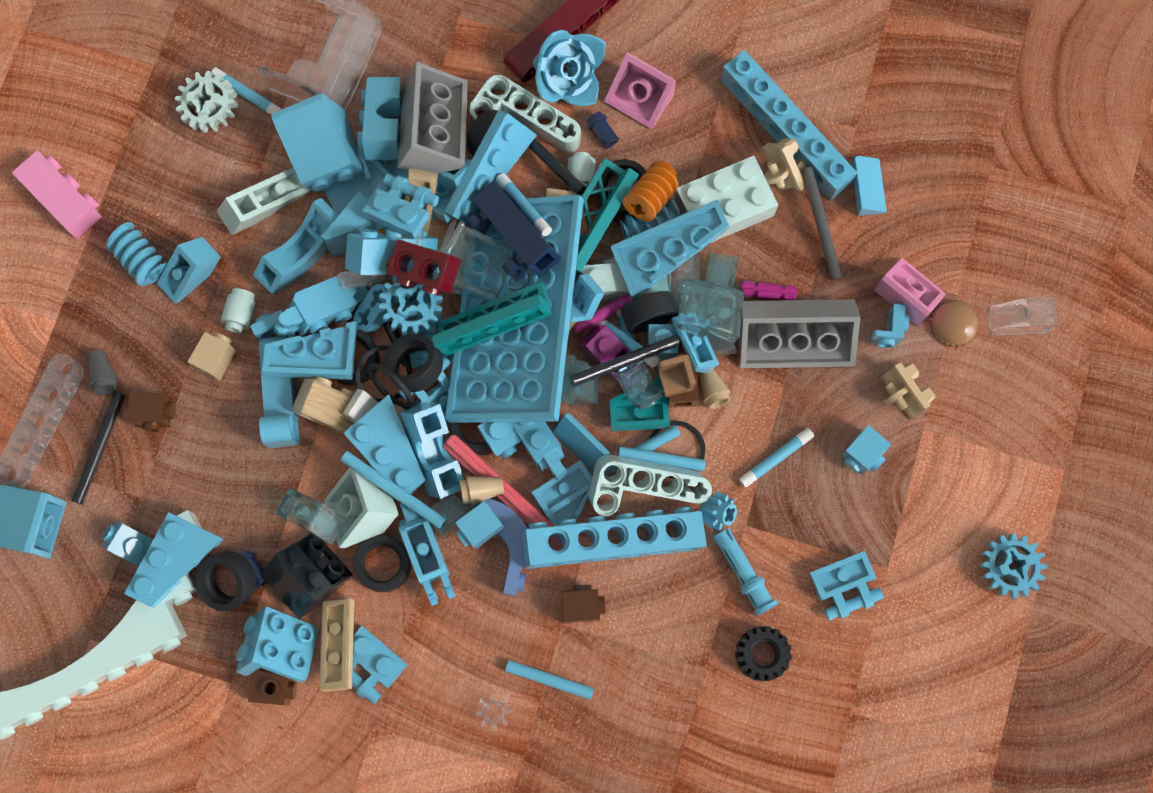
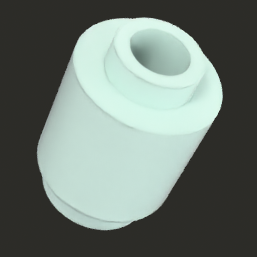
(582, 167)
(238, 310)

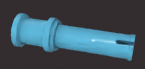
(752, 585)

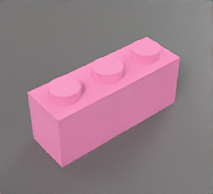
(58, 193)

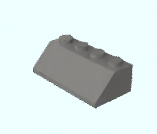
(432, 121)
(799, 333)

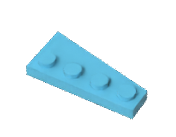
(496, 155)
(663, 248)

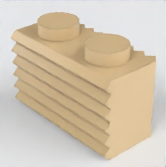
(323, 404)

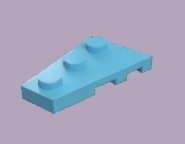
(321, 354)
(385, 445)
(169, 558)

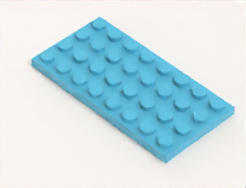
(522, 370)

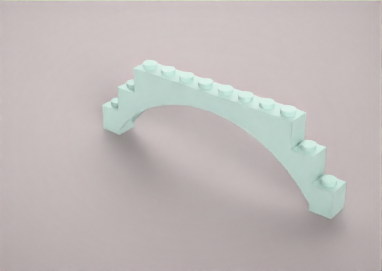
(131, 642)

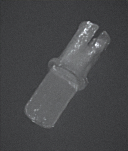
(352, 280)

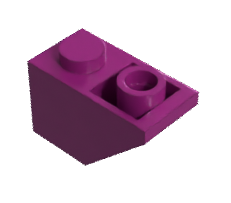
(601, 346)

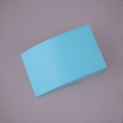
(350, 222)

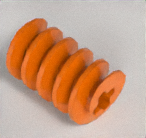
(651, 191)

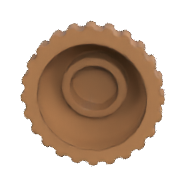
(954, 323)

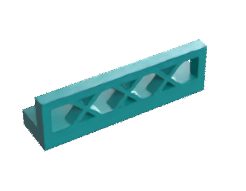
(606, 212)
(493, 323)

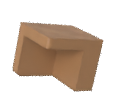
(676, 375)

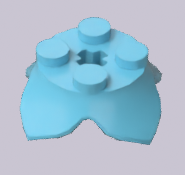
(578, 83)

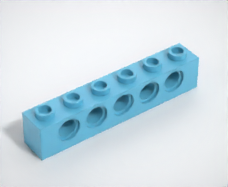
(785, 120)
(539, 554)

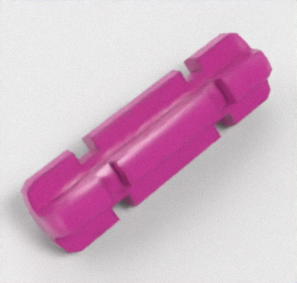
(768, 291)

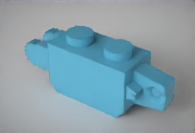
(318, 307)
(541, 446)
(424, 553)

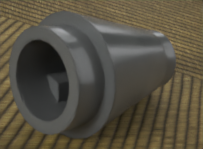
(101, 374)

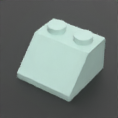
(364, 506)

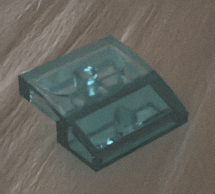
(710, 309)

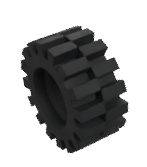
(780, 646)

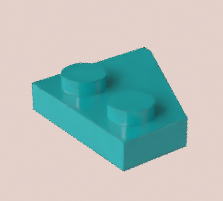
(628, 417)

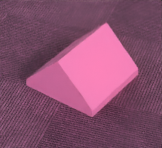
(640, 91)
(911, 288)

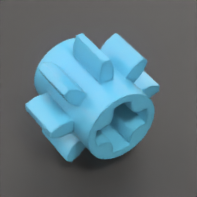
(718, 510)

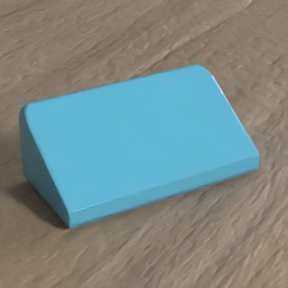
(868, 186)
(698, 349)
(580, 441)

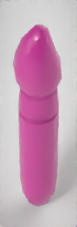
(603, 313)

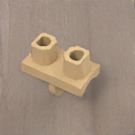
(782, 167)
(905, 391)

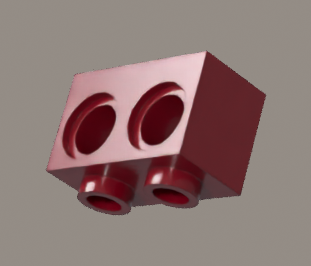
(424, 264)

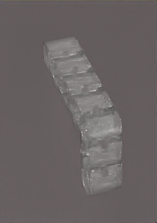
(40, 406)

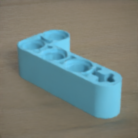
(279, 424)

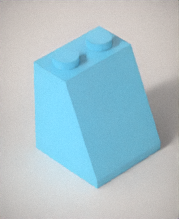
(318, 142)
(29, 521)

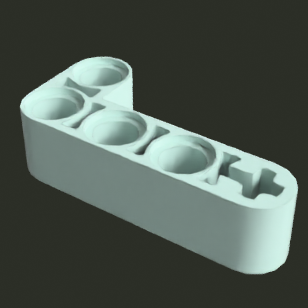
(530, 116)
(648, 485)

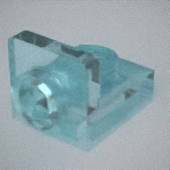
(638, 385)

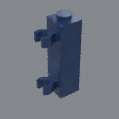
(516, 228)

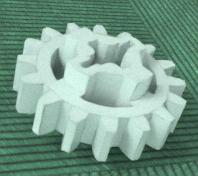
(214, 110)

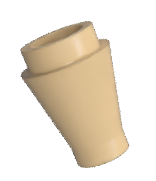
(713, 389)
(480, 489)

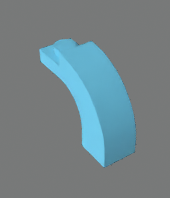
(299, 253)

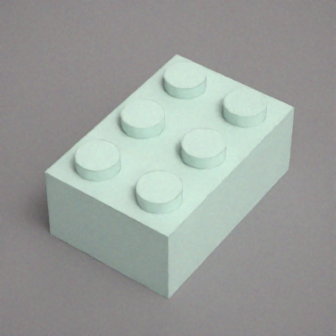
(740, 192)

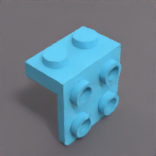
(277, 644)

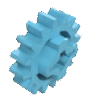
(418, 311)
(1018, 577)

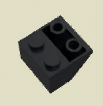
(305, 574)

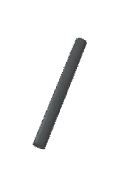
(821, 223)

